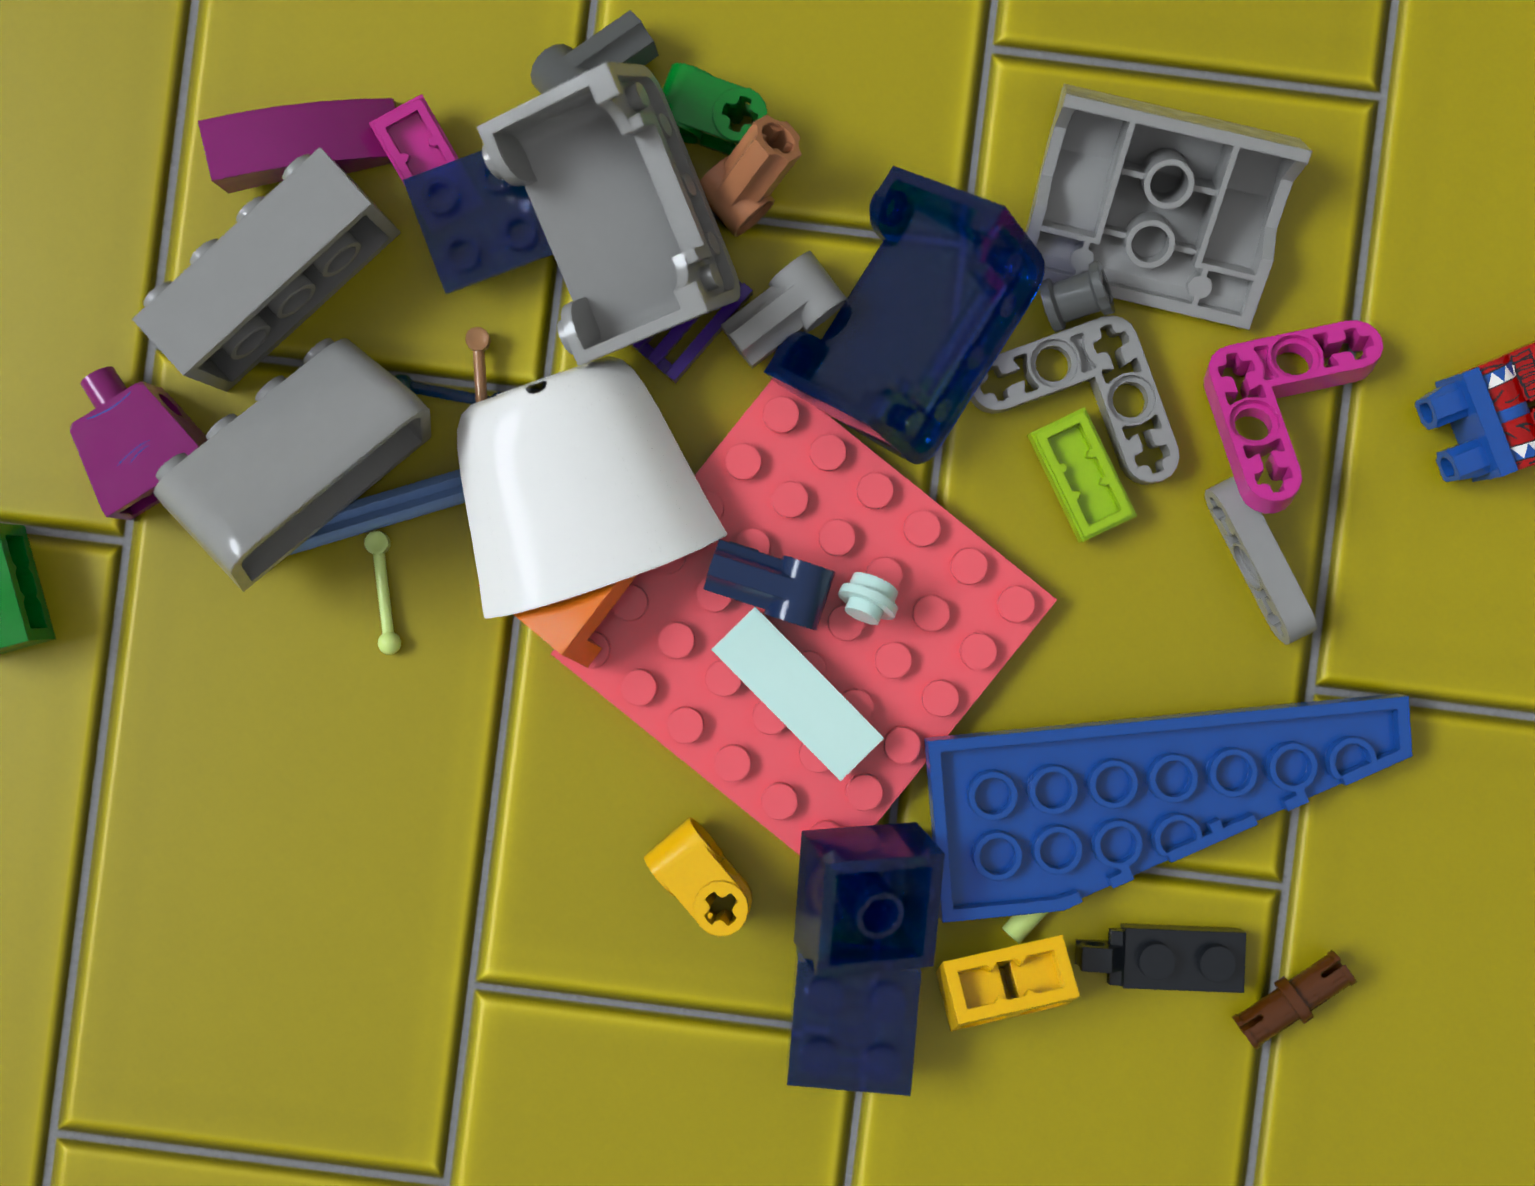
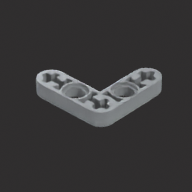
(1086, 366)

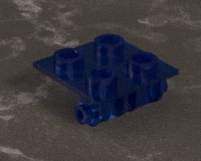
(474, 222)

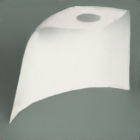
(575, 488)

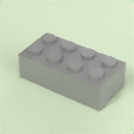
(266, 273)

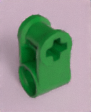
(708, 106)

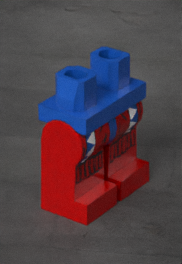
(1487, 417)

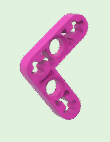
(1266, 383)

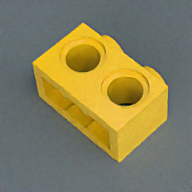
(1006, 983)

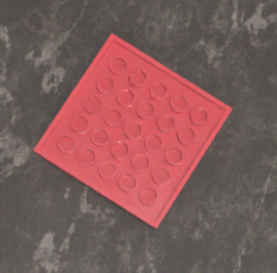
(815, 493)

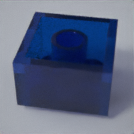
(868, 899)
(853, 1030)

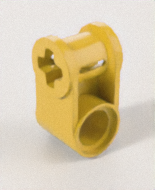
(693, 869)

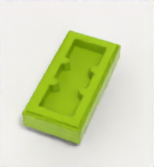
(1082, 475)

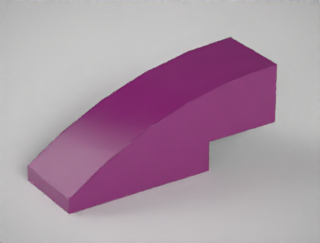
(259, 144)

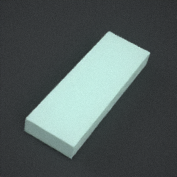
(797, 693)

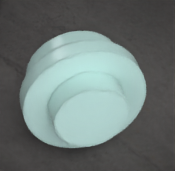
(869, 598)

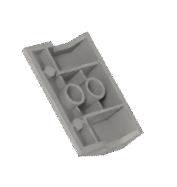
(1164, 201)

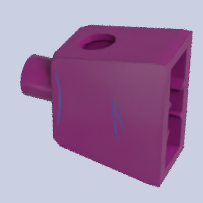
(129, 441)

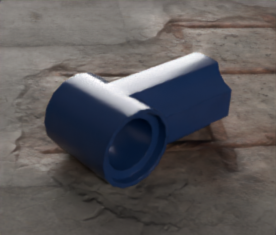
(782, 587)

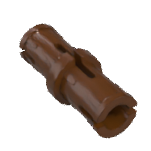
(1294, 999)

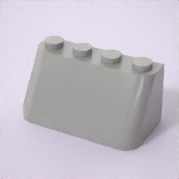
(292, 459)

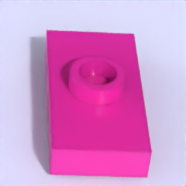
(413, 138)

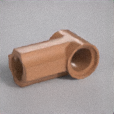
(743, 182)

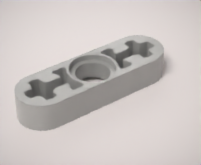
(1261, 563)

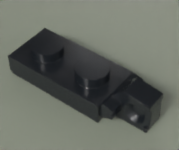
(1168, 957)

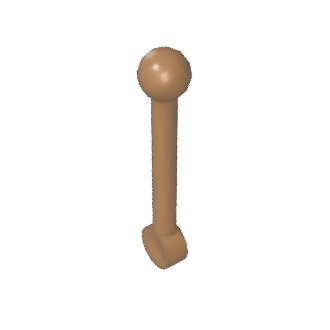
(479, 341)

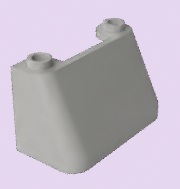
(615, 207)

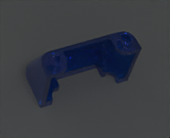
(919, 318)

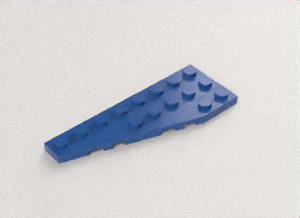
(1085, 806)

